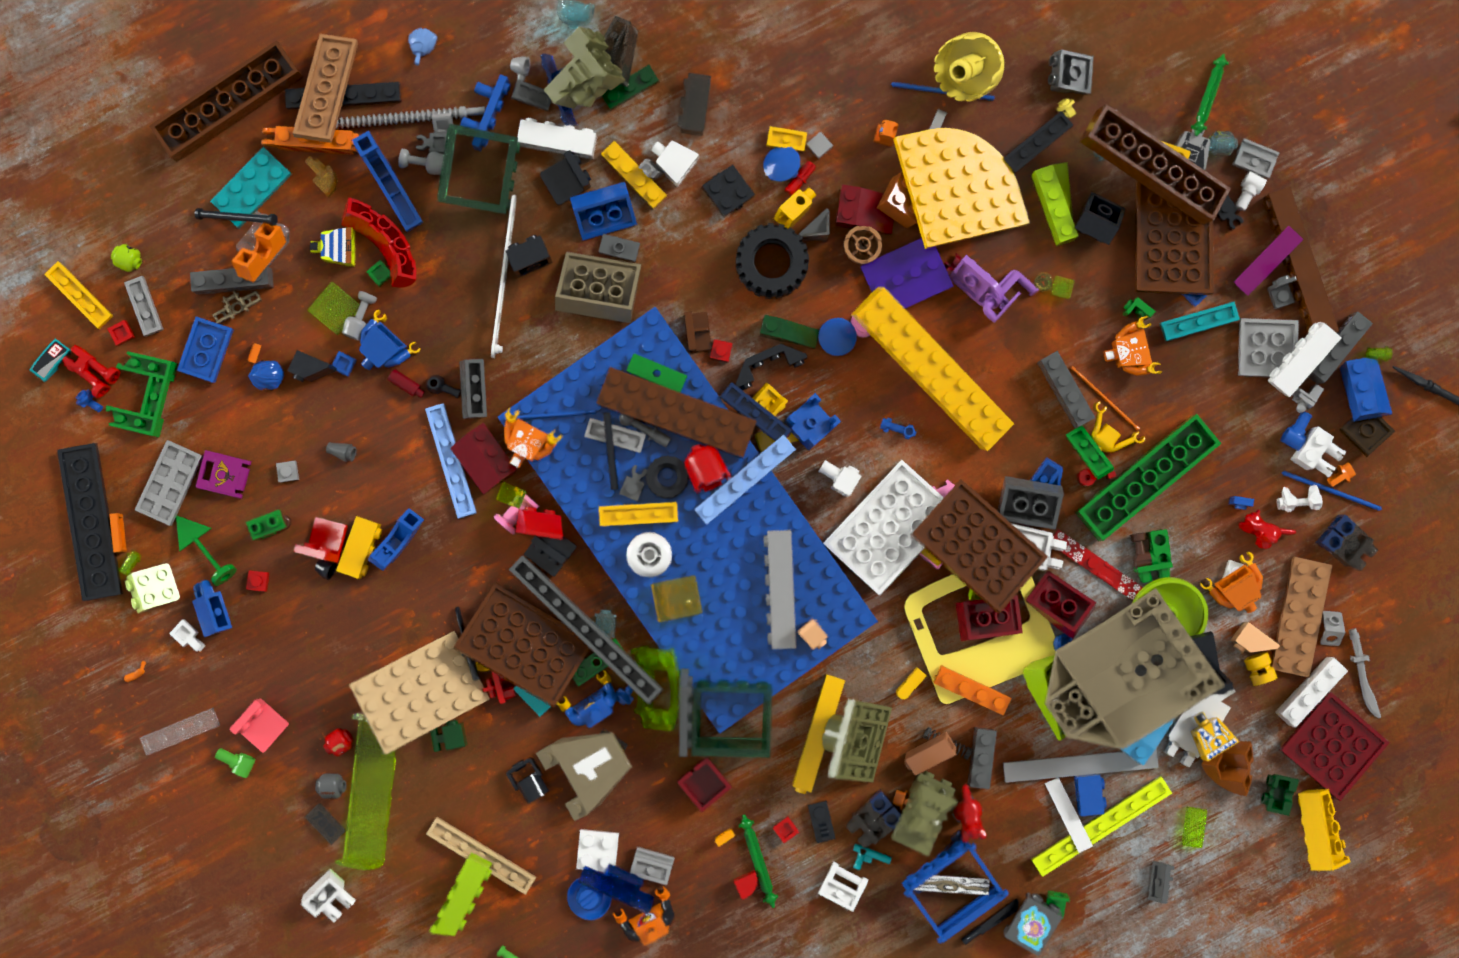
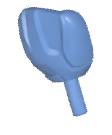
(421, 43)

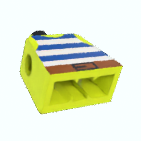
(336, 246)

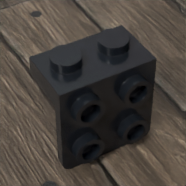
(566, 178)

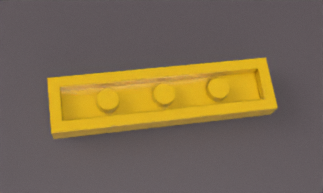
(633, 175)
(78, 294)
(638, 514)

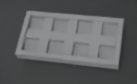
(169, 483)

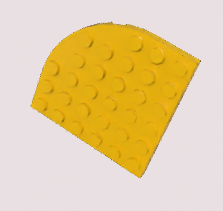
(958, 186)

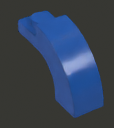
(397, 540)

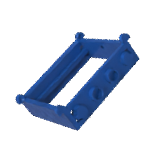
(969, 912)

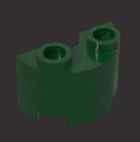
(1279, 794)

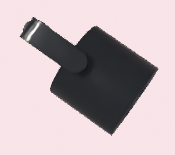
(531, 786)

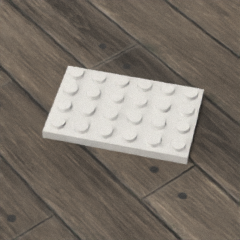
(877, 533)

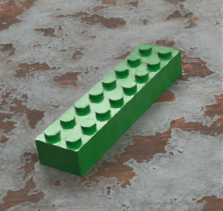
(1147, 477)

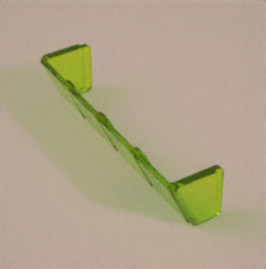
(368, 801)

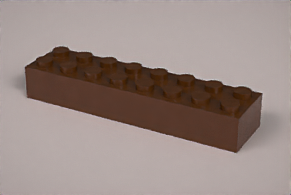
(226, 101)
(1155, 164)
(676, 412)

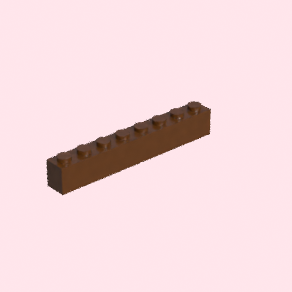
(1300, 262)

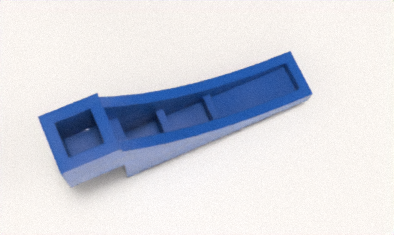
(387, 180)

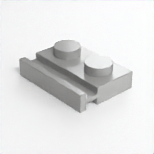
(1256, 158)
(652, 865)

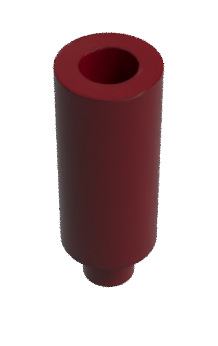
(405, 383)

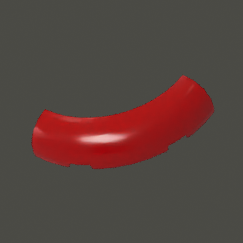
(386, 238)

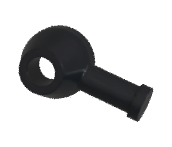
(441, 386)
(326, 568)

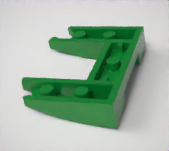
(149, 418)

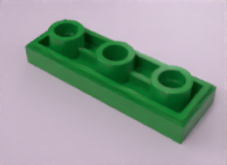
(645, 368)
(588, 669)

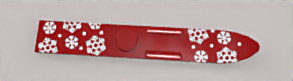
(1098, 566)

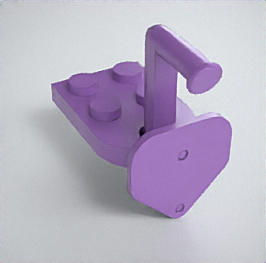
(985, 289)

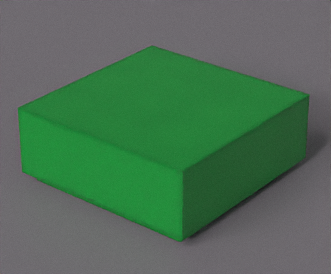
(379, 273)

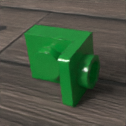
(1140, 307)

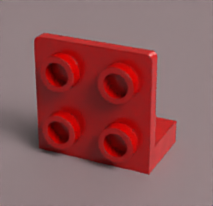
(325, 540)

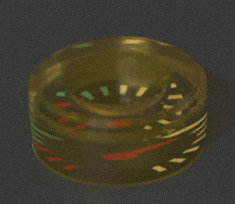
(1043, 282)

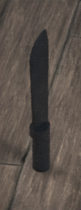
(1001, 915)

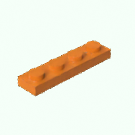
(972, 690)

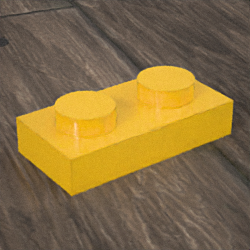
(786, 138)

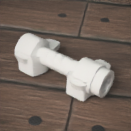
(1289, 501)

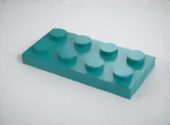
(251, 185)

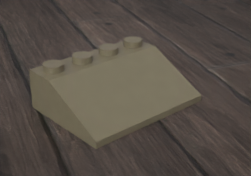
(597, 287)

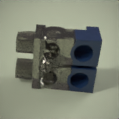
(1347, 542)
(871, 822)

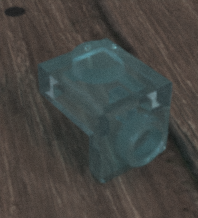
(606, 622)

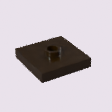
(1367, 433)

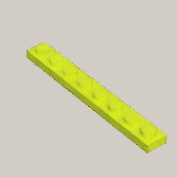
(1103, 824)

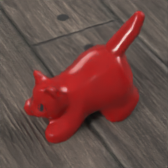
(1265, 532)
(969, 813)

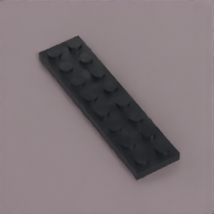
(89, 521)

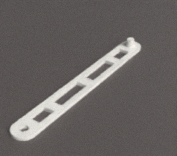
(495, 347)

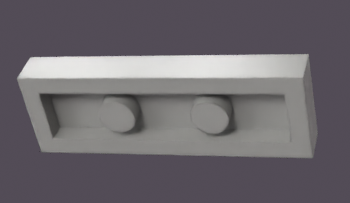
(143, 306)
(622, 437)

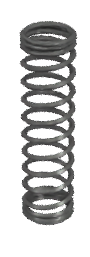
(968, 752)

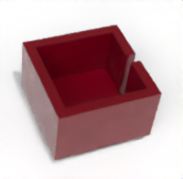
(704, 784)

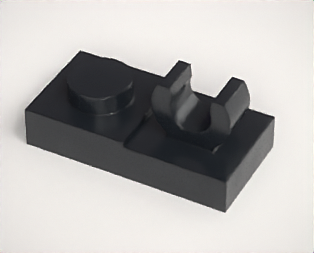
(821, 821)

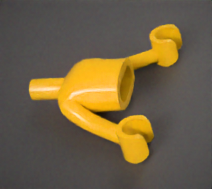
(1108, 436)

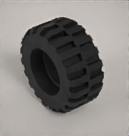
(772, 235)

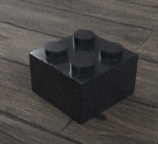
(1100, 218)
(528, 255)

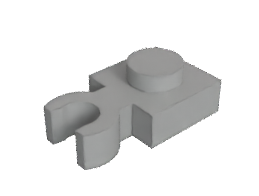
(650, 169)

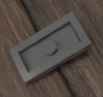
(1160, 882)

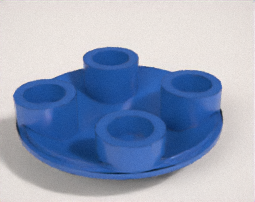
(782, 164)
(837, 336)

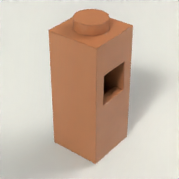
(930, 753)

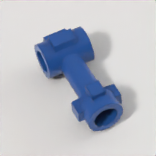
(907, 431)

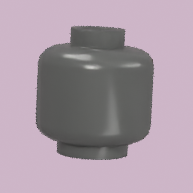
(330, 786)

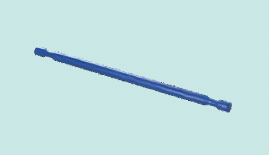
(553, 414)

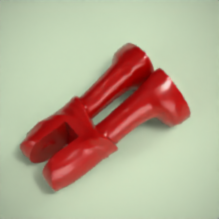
(82, 368)

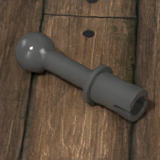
(655, 434)

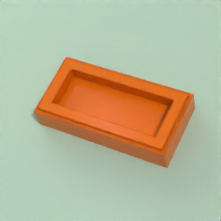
(118, 532)

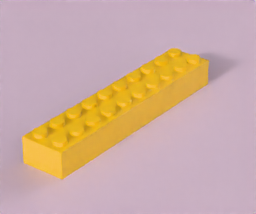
(932, 368)

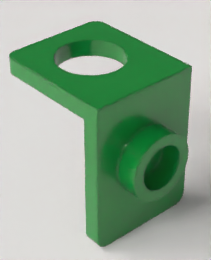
(1058, 899)

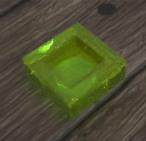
(1062, 287)

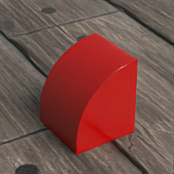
(746, 884)

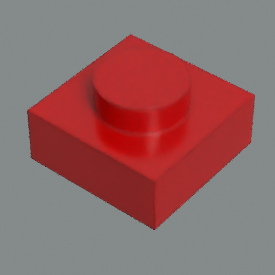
(121, 333)
(721, 350)
(257, 580)
(785, 829)

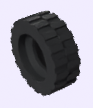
(652, 477)

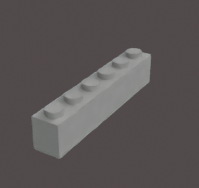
(781, 589)

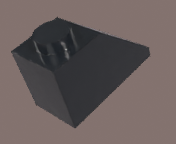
(308, 367)

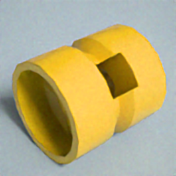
(1257, 662)

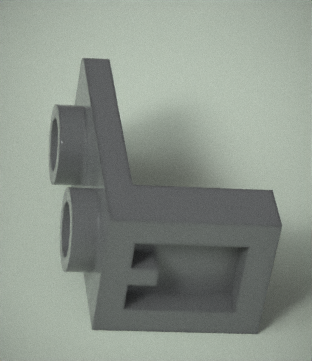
(1280, 292)

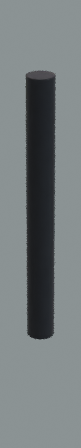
(610, 450)

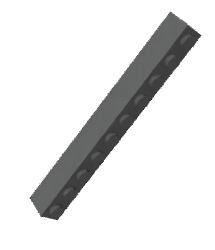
(586, 629)

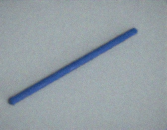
(930, 89)
(1333, 491)

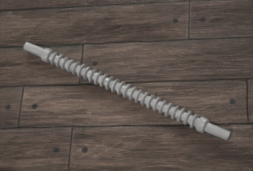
(461, 112)

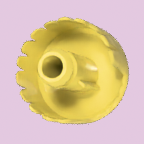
(969, 65)

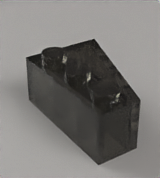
(622, 40)

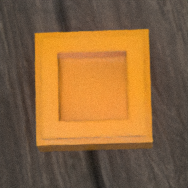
(724, 837)

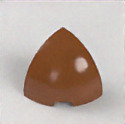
(1232, 768)

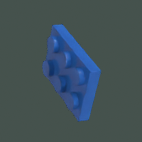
(205, 349)

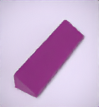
(1268, 260)

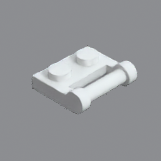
(840, 892)

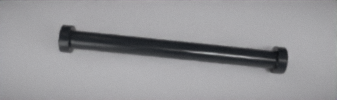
(272, 219)

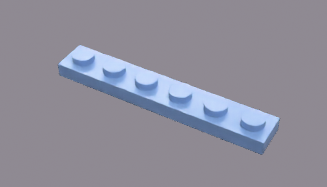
(745, 479)

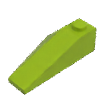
(1037, 679)

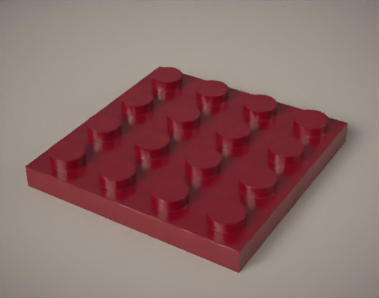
(1334, 746)

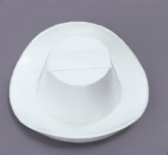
(649, 554)

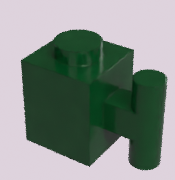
(452, 736)

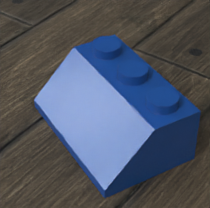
(603, 211)
(1365, 389)

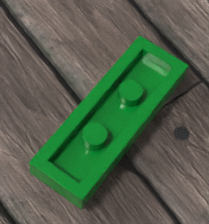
(1090, 452)

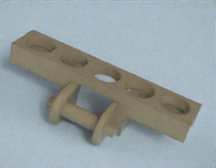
(240, 301)

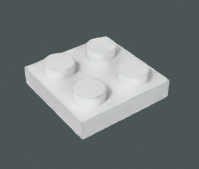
(597, 849)

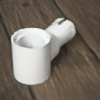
(1252, 185)

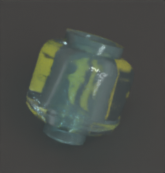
(1222, 143)

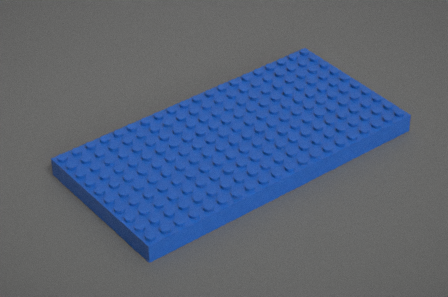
(723, 555)

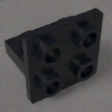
(550, 553)

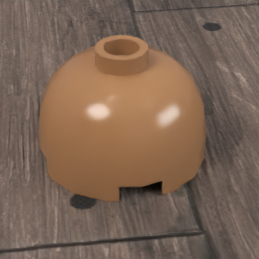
(862, 236)

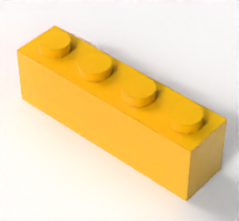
(1321, 831)

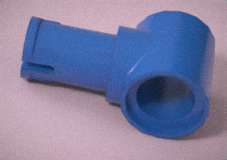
(1295, 435)

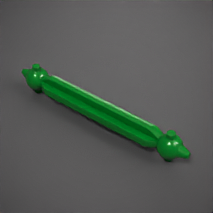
(1209, 95)
(758, 861)

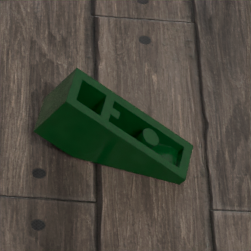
(789, 332)

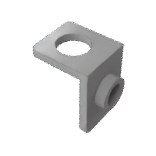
(1333, 627)

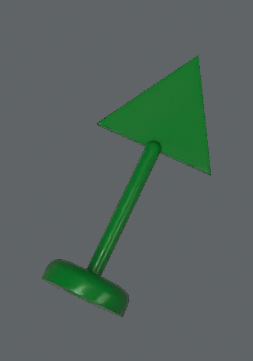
(190, 532)

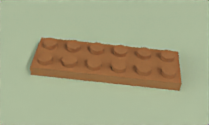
(325, 88)
(1301, 616)

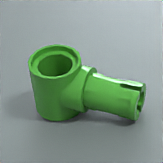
(240, 763)

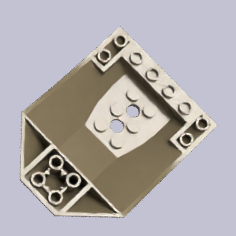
(1096, 684)

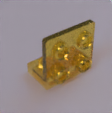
(676, 598)

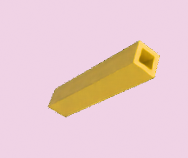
(813, 745)

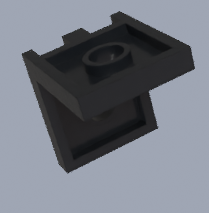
(1207, 646)

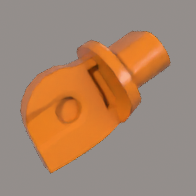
(1344, 473)
(901, 798)

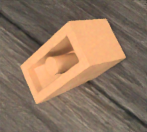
(813, 634)
(1252, 639)

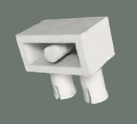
(1316, 444)
(844, 478)
(323, 892)

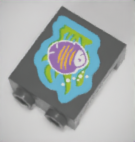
(1033, 923)

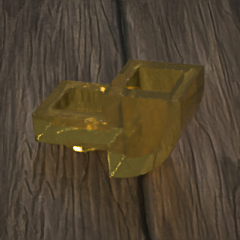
(326, 178)

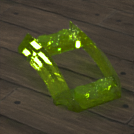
(666, 660)

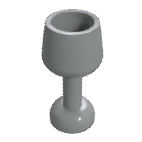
(432, 162)
(354, 325)

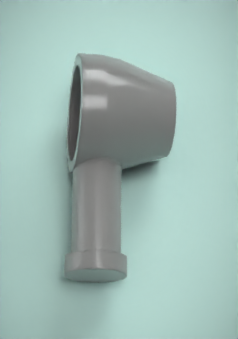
(520, 66)

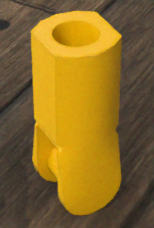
(910, 683)

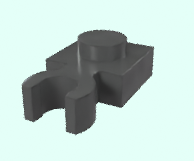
(435, 143)
(632, 486)

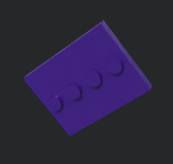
(909, 273)

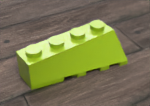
(1055, 197)
(462, 895)

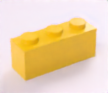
(359, 547)

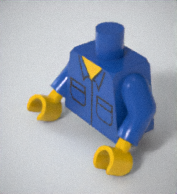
(381, 345)
(594, 707)

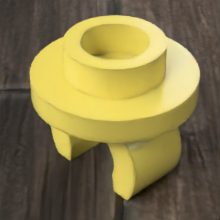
(1066, 107)

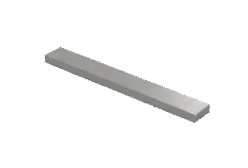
(1074, 766)

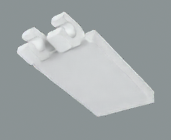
(1045, 542)
(1180, 732)

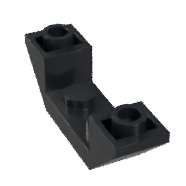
(792, 357)

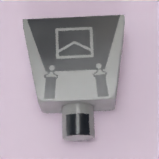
(1197, 146)

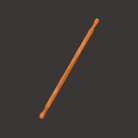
(1105, 398)

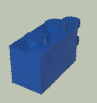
(210, 609)

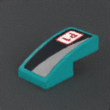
(49, 360)

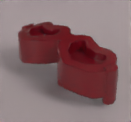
(951, 267)

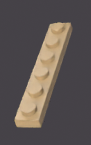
(465, 845)

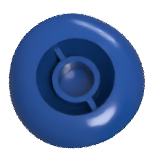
(587, 902)

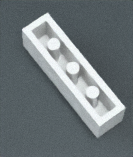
(556, 138)
(1304, 358)
(1311, 691)

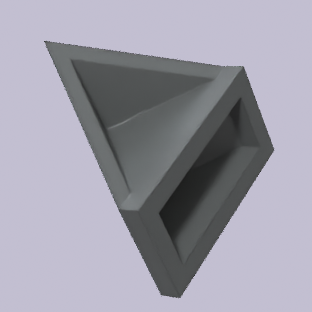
(818, 229)

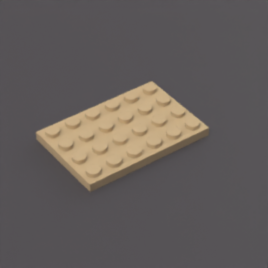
(418, 693)

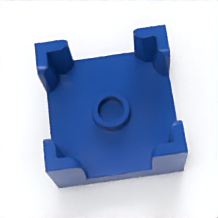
(811, 422)

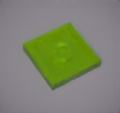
(334, 307)

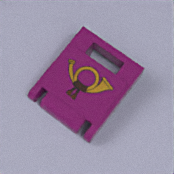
(225, 476)

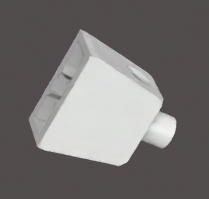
(675, 160)

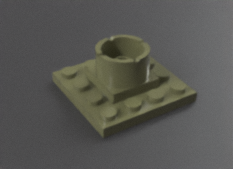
(856, 740)

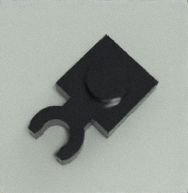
(1227, 212)

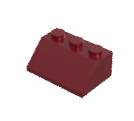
(483, 458)

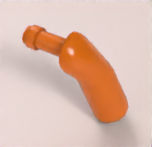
(134, 675)

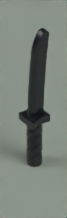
(471, 663)

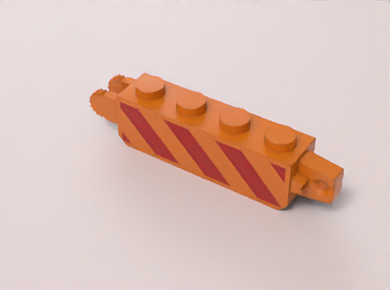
(285, 140)

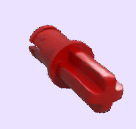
(801, 178)

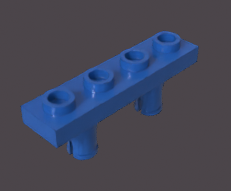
(495, 105)

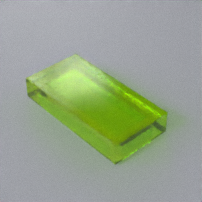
(511, 495)
(1194, 827)

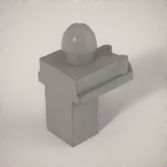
(1306, 400)

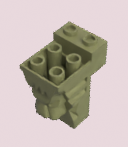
(587, 73)
(924, 812)

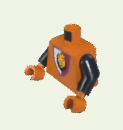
(648, 926)

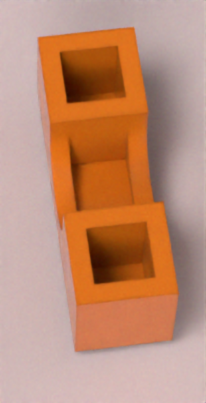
(250, 263)

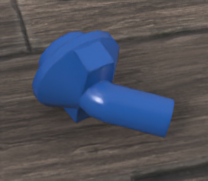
(85, 398)
(624, 696)

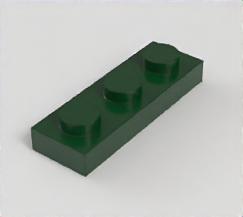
(637, 84)

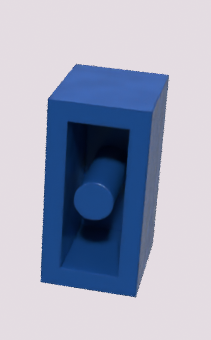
(1089, 794)

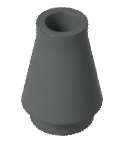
(342, 451)

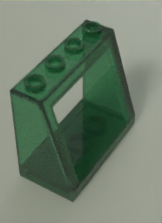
(510, 167)
(732, 745)

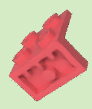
(260, 725)

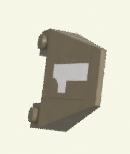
(591, 765)

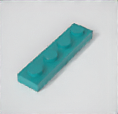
(1199, 321)

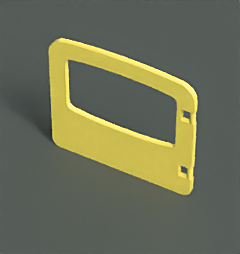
(990, 660)

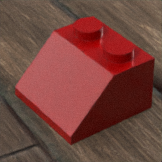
(539, 524)

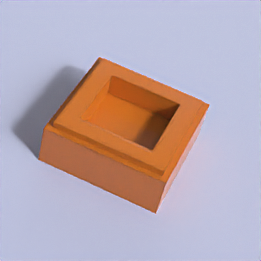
(254, 353)

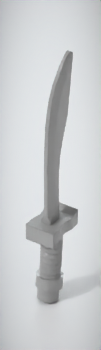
(1367, 693)

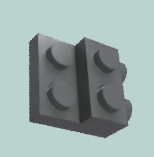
(1071, 72)

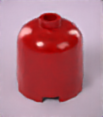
(706, 468)

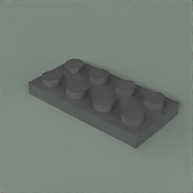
(685, 712)

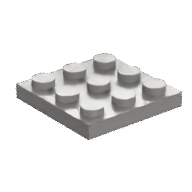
(1264, 345)

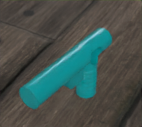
(868, 856)

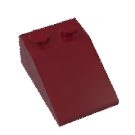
(859, 208)
(1061, 604)
(980, 621)

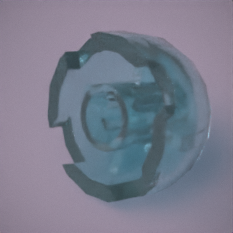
(575, 13)

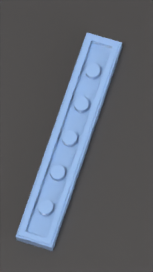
(451, 466)

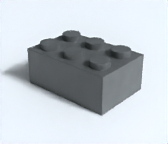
(1030, 502)

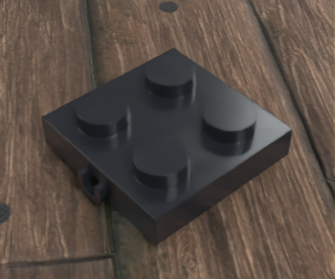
(728, 191)

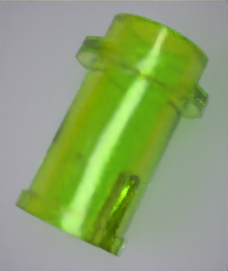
(1379, 353)
(130, 562)

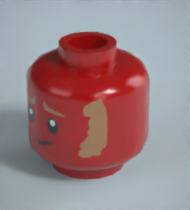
(338, 742)

